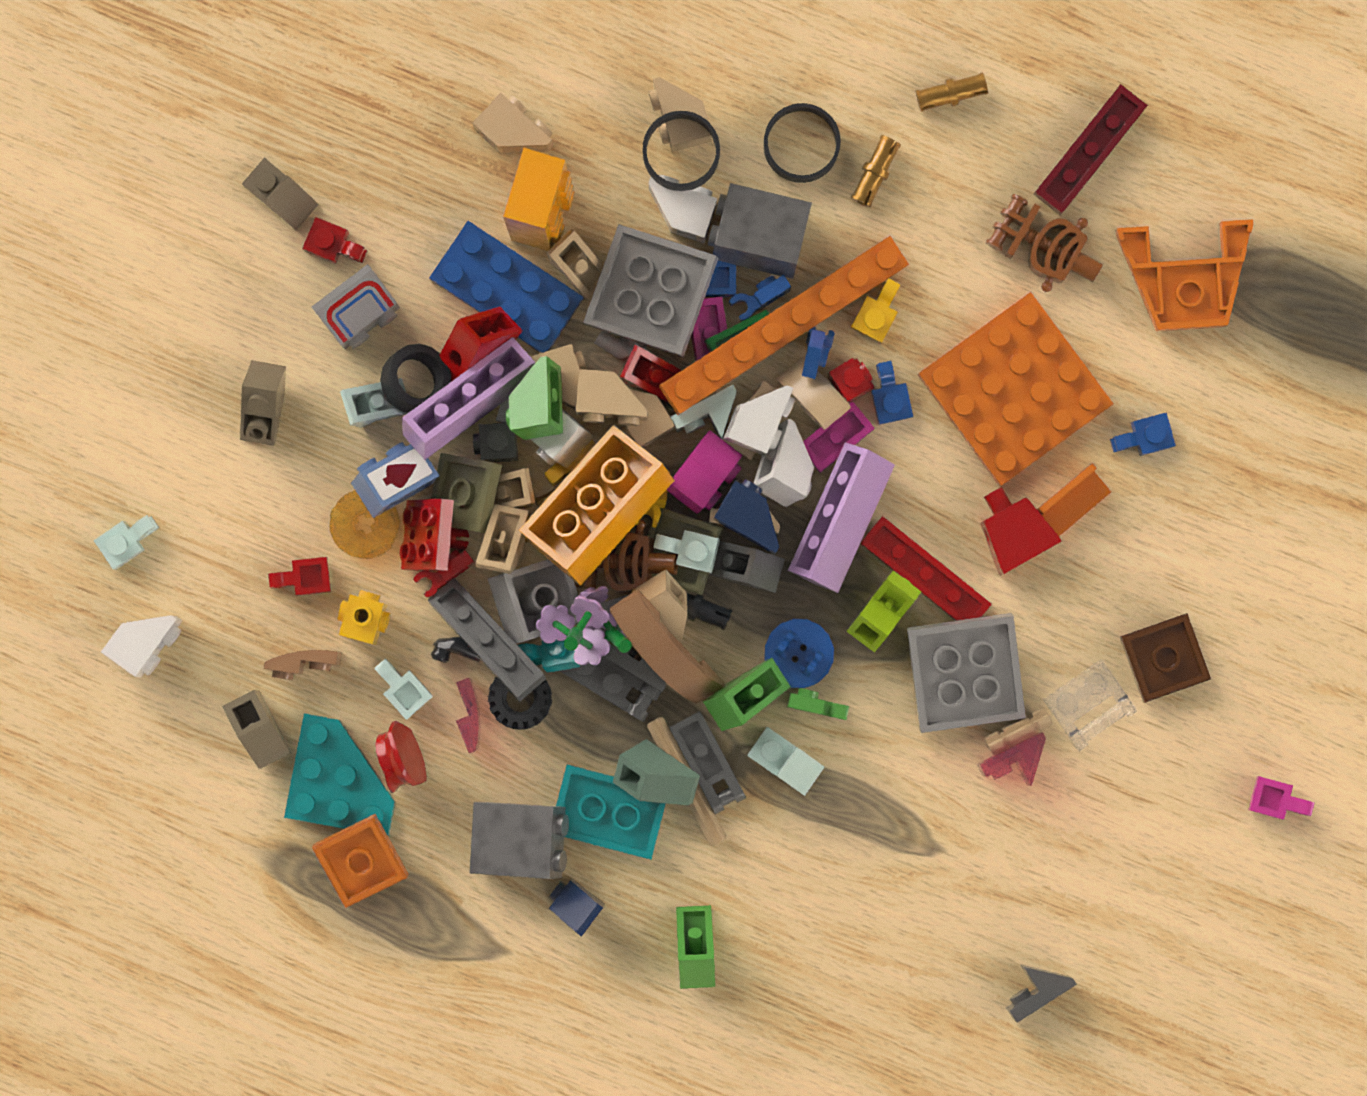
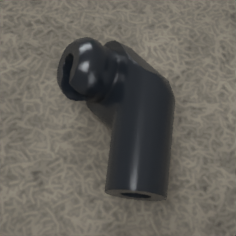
(456, 645)

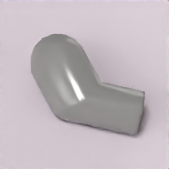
(616, 346)

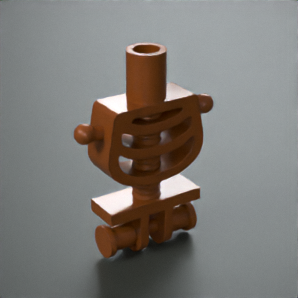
(1075, 261)
(642, 562)

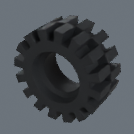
(519, 720)

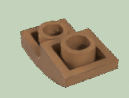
(290, 663)

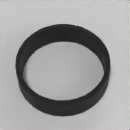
(807, 108)
(681, 115)

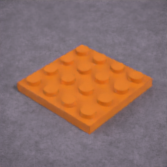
(1015, 389)

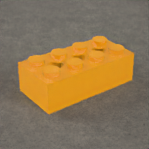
(538, 199)
(597, 505)

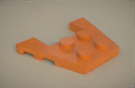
(1187, 291)

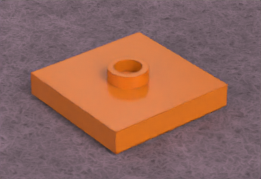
(360, 860)

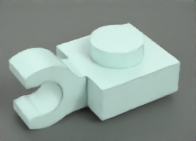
(122, 542)
(693, 551)
(405, 691)

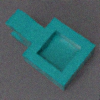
(551, 656)

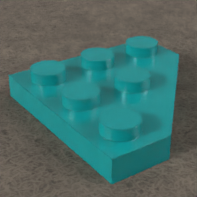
(334, 780)

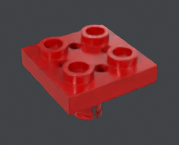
(429, 535)

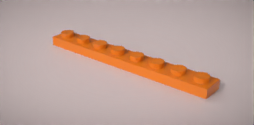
(783, 325)

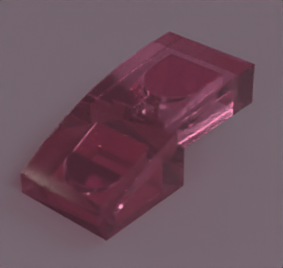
(470, 725)

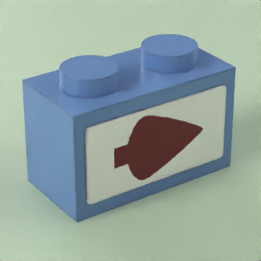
(393, 479)

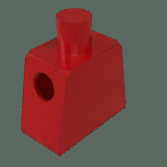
(476, 338)
(1015, 531)

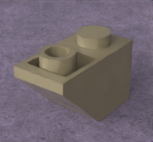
(262, 402)
(256, 728)

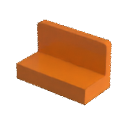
(1074, 500)

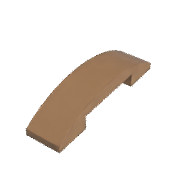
(662, 650)

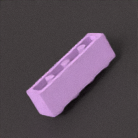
(466, 399)
(841, 517)

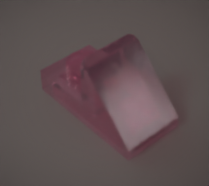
(1024, 754)

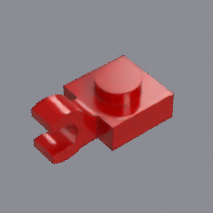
(330, 242)
(457, 565)
(307, 577)

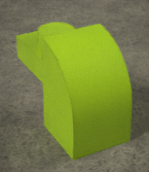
(883, 611)

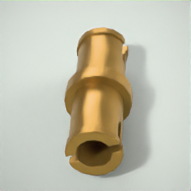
(952, 92)
(875, 171)

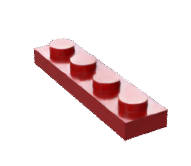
(924, 572)

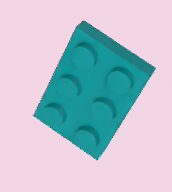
(607, 814)

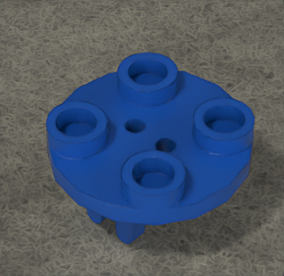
(812, 663)

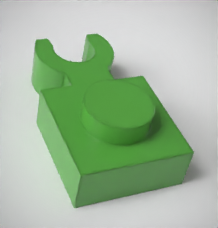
(808, 701)

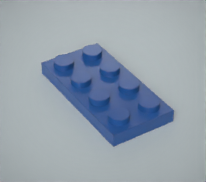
(493, 275)

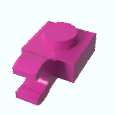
(1275, 798)

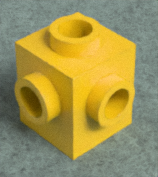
(350, 613)

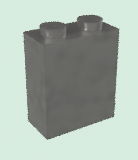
(760, 230)
(518, 840)

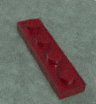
(1090, 149)

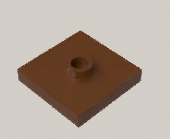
(1165, 658)

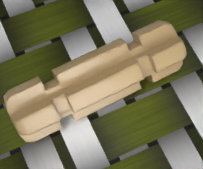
(1018, 731)

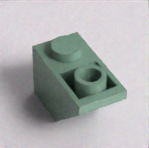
(655, 775)

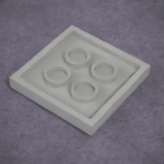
(650, 290)
(966, 672)

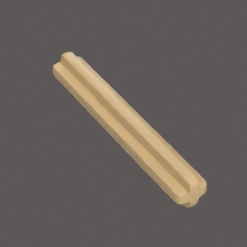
(700, 807)

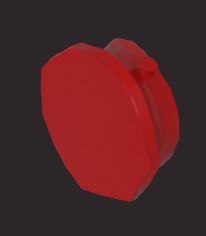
(400, 757)

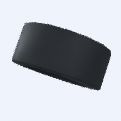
(389, 377)

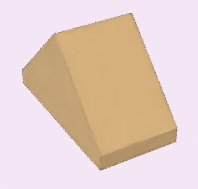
(503, 542)

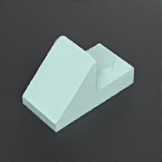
(368, 404)
(715, 407)
(785, 761)

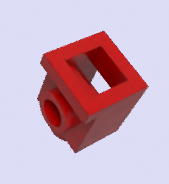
(851, 379)

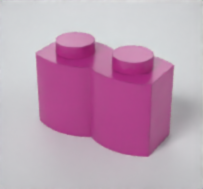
(704, 472)

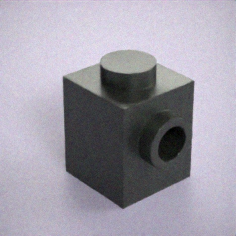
(495, 443)

